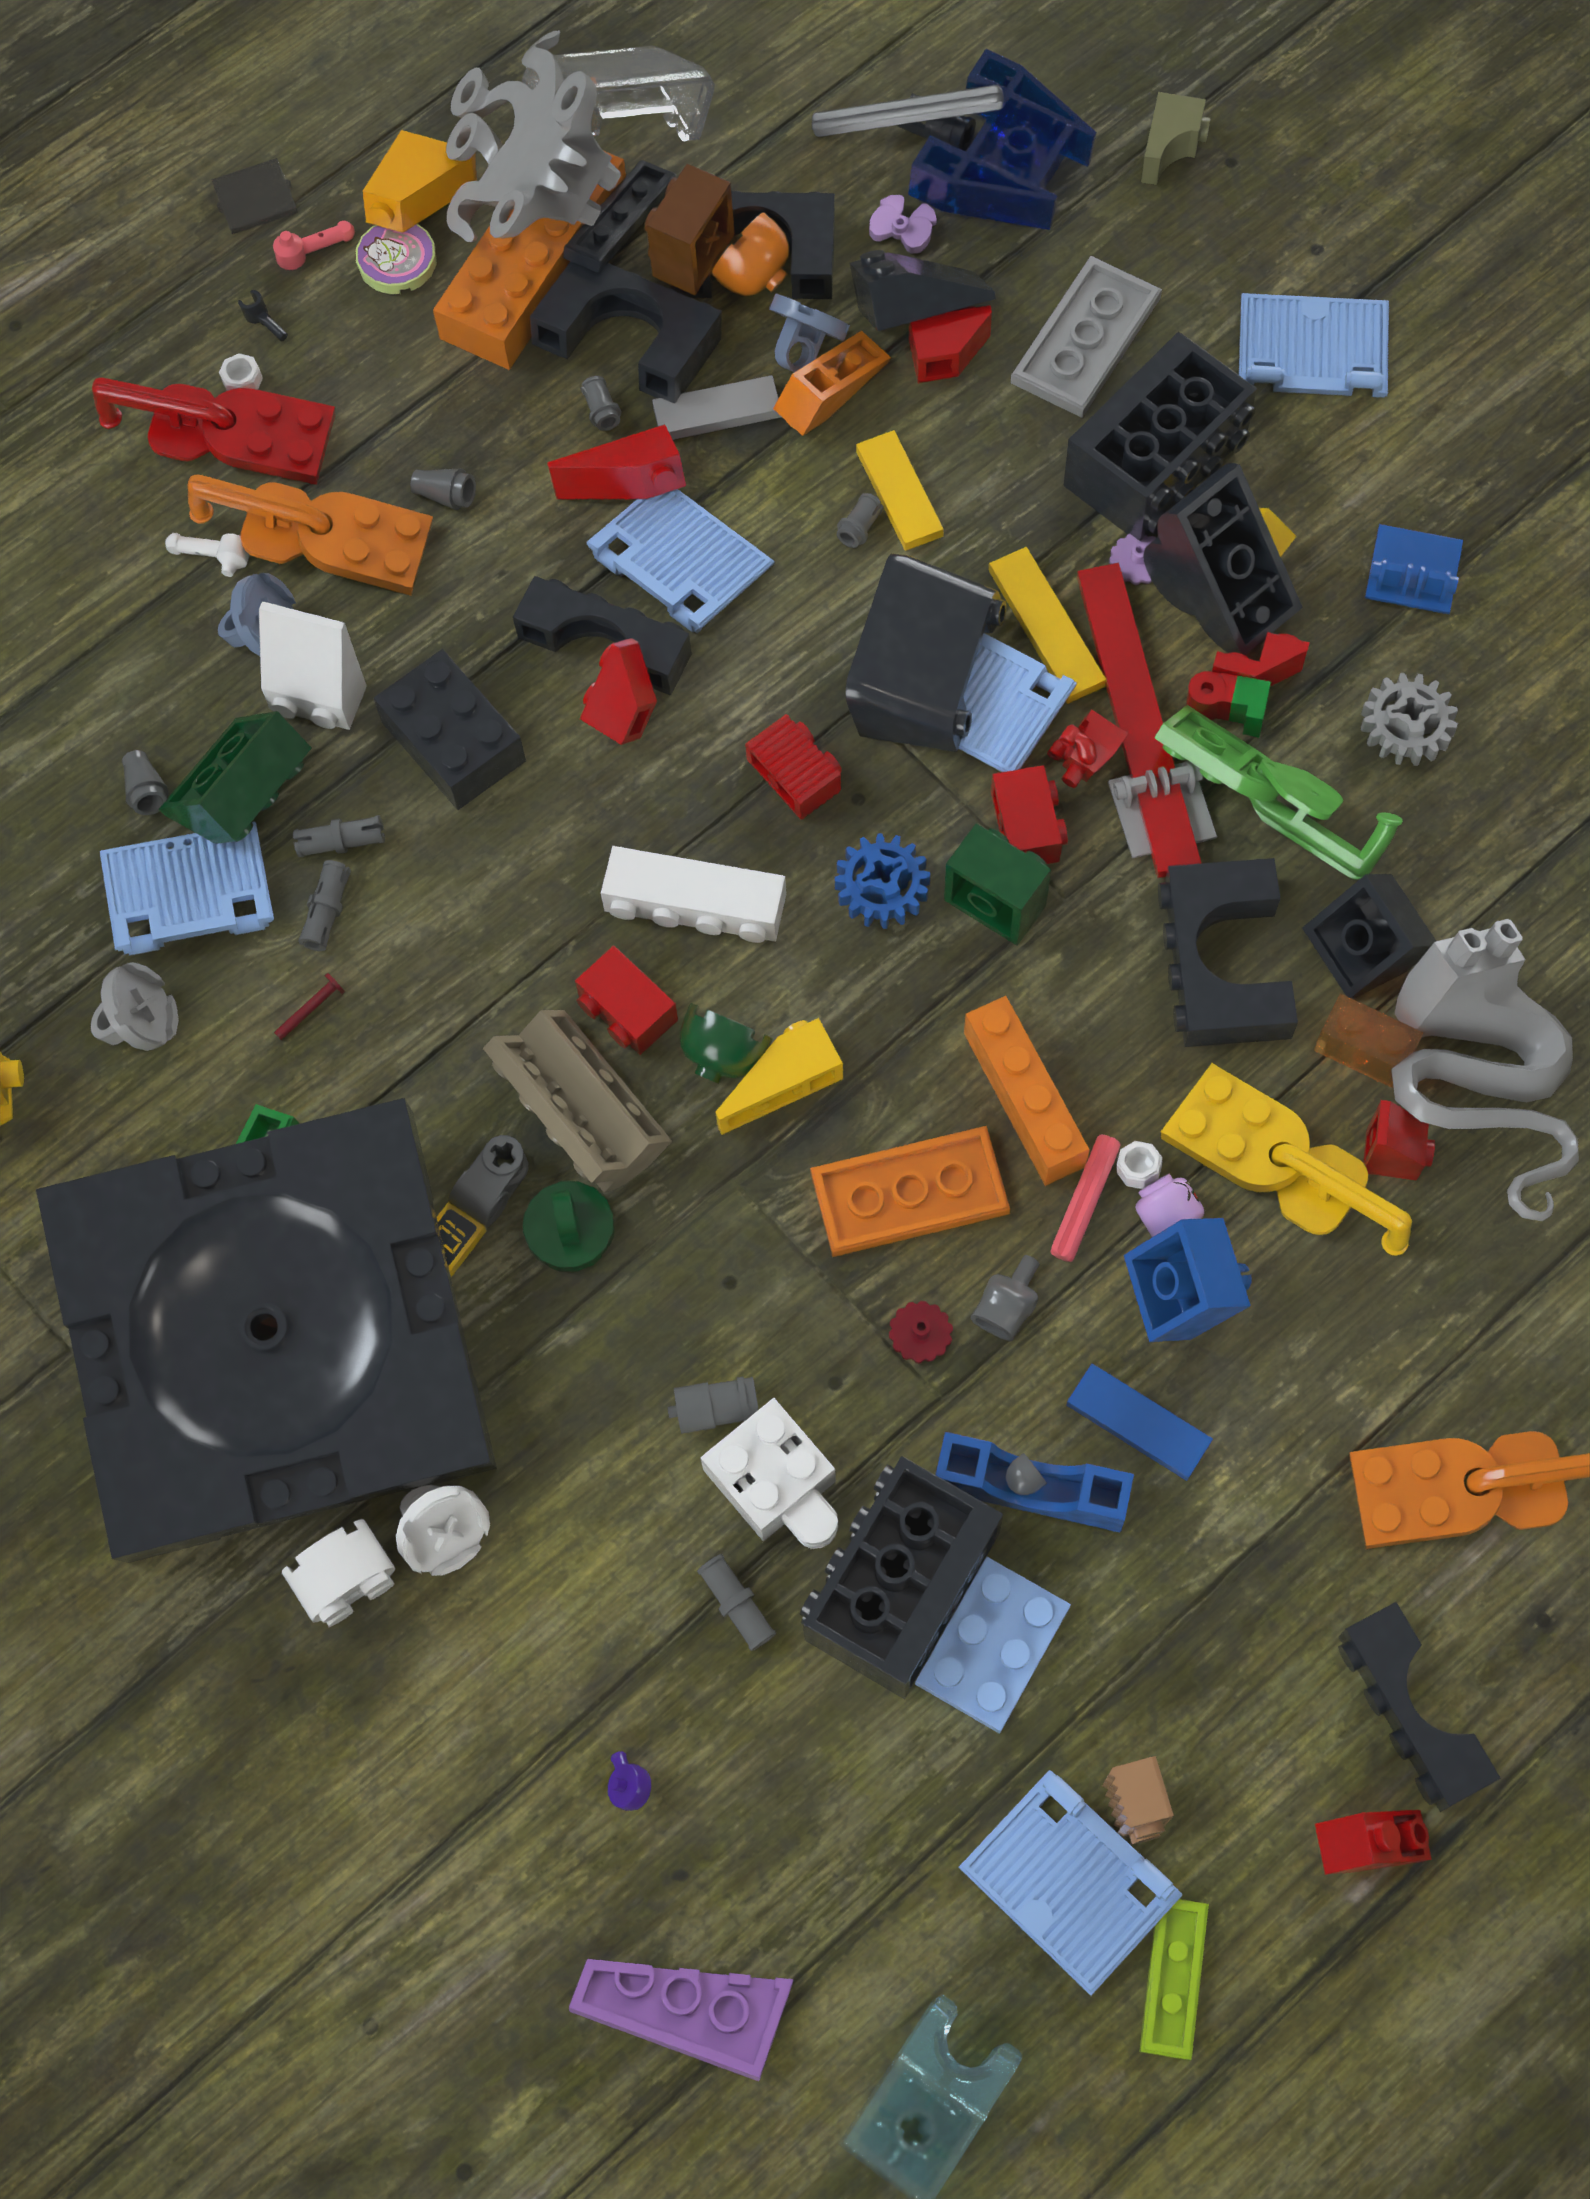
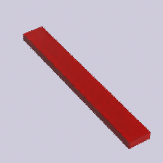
(1136, 713)

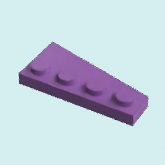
(696, 2013)

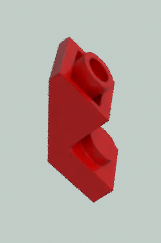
(1280, 659)

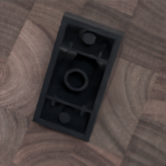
(1222, 563)

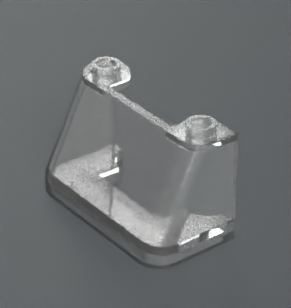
(642, 83)

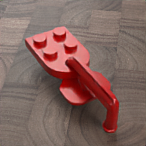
(270, 432)

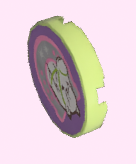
(396, 259)

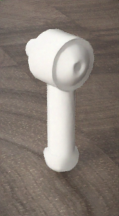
(228, 550)

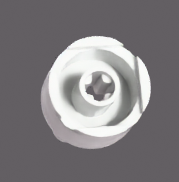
(339, 1573)

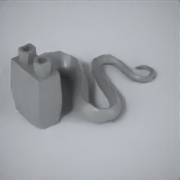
(1471, 993)

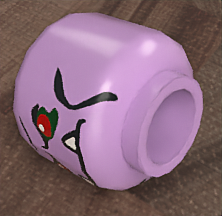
(1166, 1203)

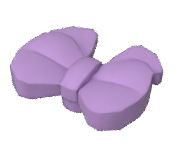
(912, 231)

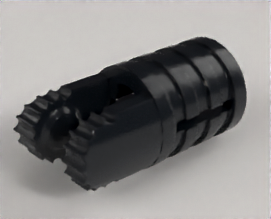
(953, 130)

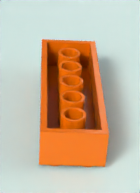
(503, 284)

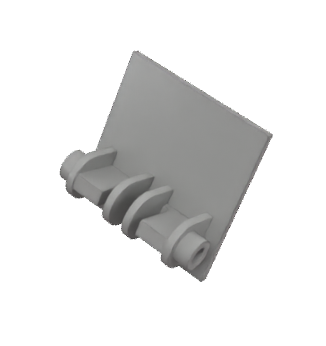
(1125, 798)

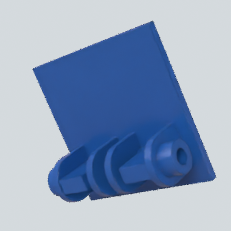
(1414, 569)

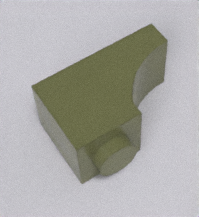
(1173, 133)

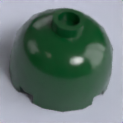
(719, 1045)

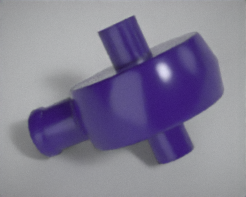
(628, 1784)

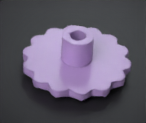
(1130, 558)

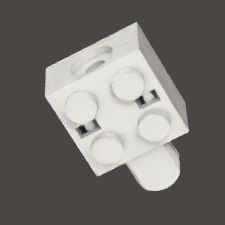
(778, 1477)

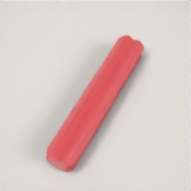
(1085, 1198)

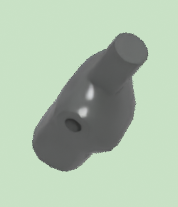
(1007, 1301)

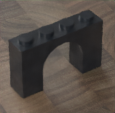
(810, 232)
(585, 297)
(1209, 1007)

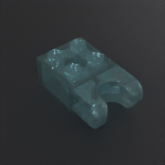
(938, 2092)

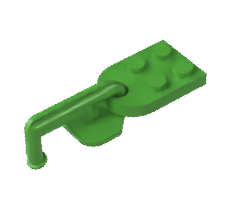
(1246, 770)

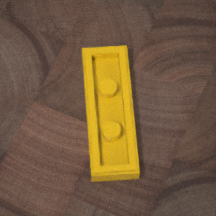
(899, 490)

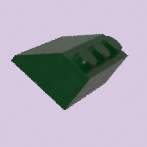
(238, 777)

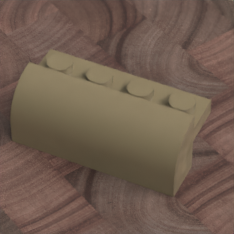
(579, 1099)

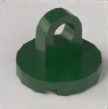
(568, 1226)

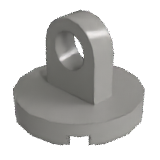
(135, 1009)

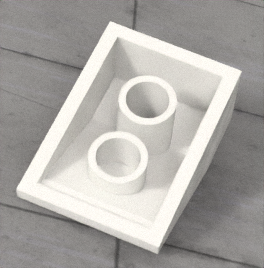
(309, 667)

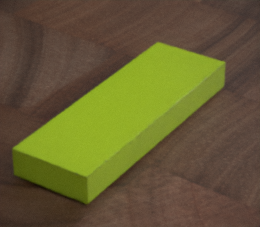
(1174, 1981)

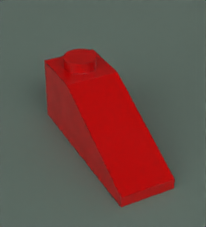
(621, 469)

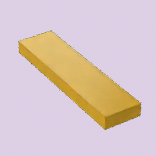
(1046, 622)

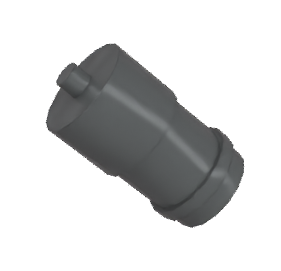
(715, 1404)

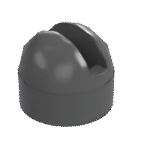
(1023, 1476)

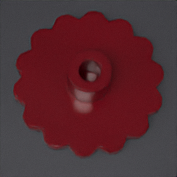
(920, 1332)

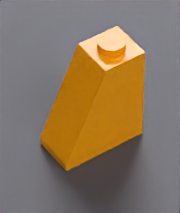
(414, 182)

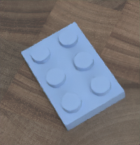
(992, 1644)

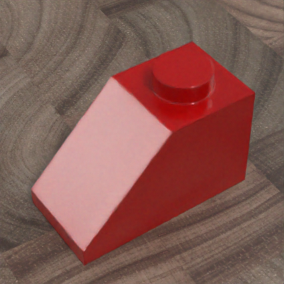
(1397, 1143)

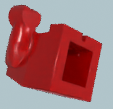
(1086, 747)

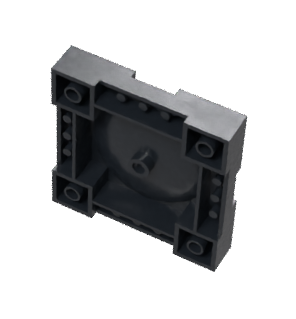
(163, 1303)

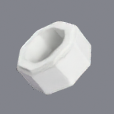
(240, 372)
(1139, 1164)

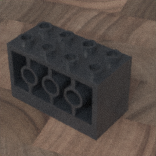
(1159, 436)
(912, 1606)

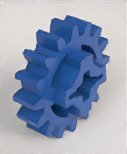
(868, 892)

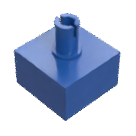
(1187, 1279)

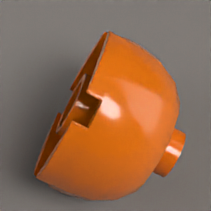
(754, 259)

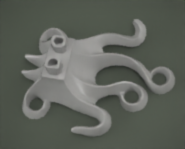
(547, 160)

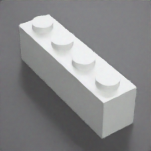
(693, 894)

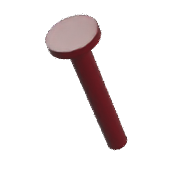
(309, 1007)

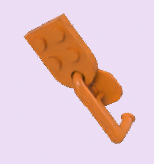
(366, 541)
(1421, 1496)

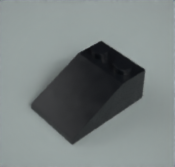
(907, 289)

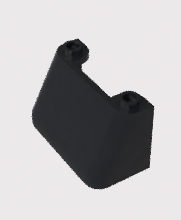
(920, 654)

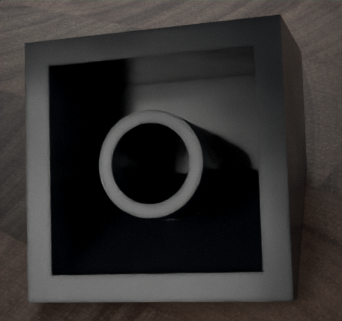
(1369, 934)

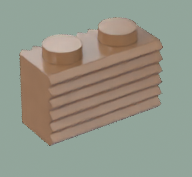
(1138, 1800)

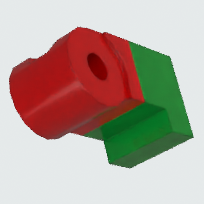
(1230, 699)

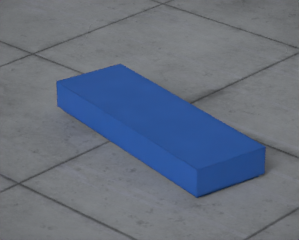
(1139, 1422)

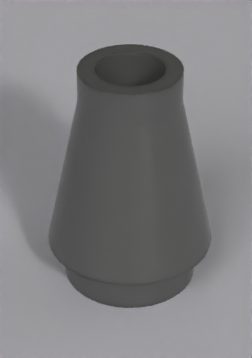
(446, 486)
(143, 784)

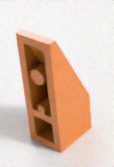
(829, 382)

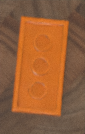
(909, 1191)

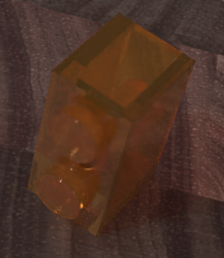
(1366, 1039)

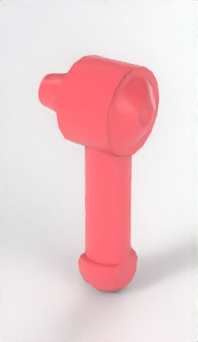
(292, 250)

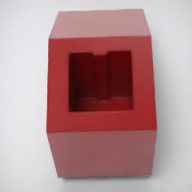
(948, 341)
(622, 695)
(1373, 1841)

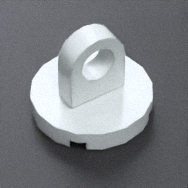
(441, 1528)

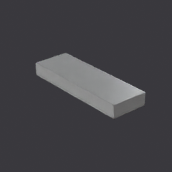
(718, 407)

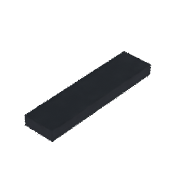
(619, 216)

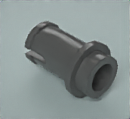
(604, 412)
(853, 529)

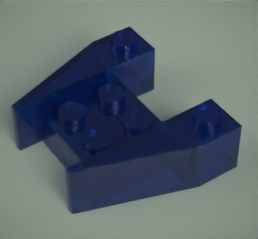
(1011, 155)

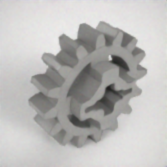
(1402, 724)

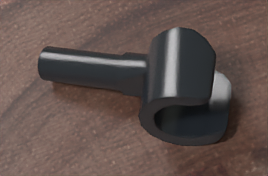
(259, 314)

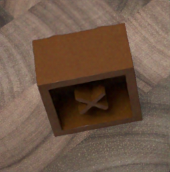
(690, 228)

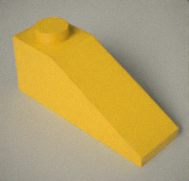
(790, 1069)

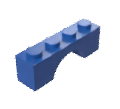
(1072, 1493)

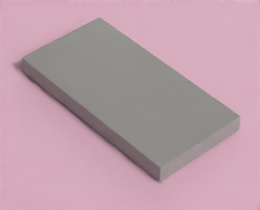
(1086, 336)

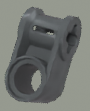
(486, 1185)

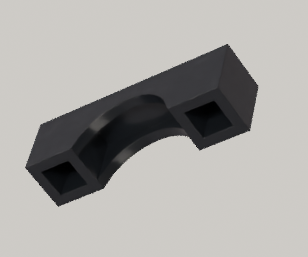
(556, 615)
(1446, 1763)

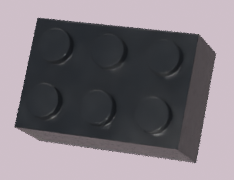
(450, 729)

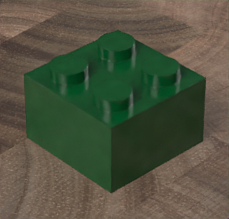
(997, 883)

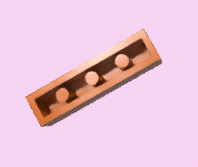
(1026, 1090)

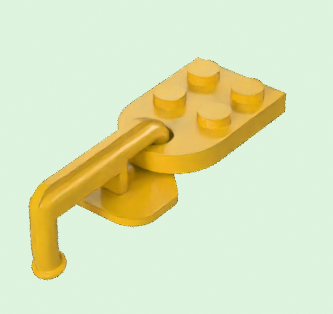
(1239, 1128)

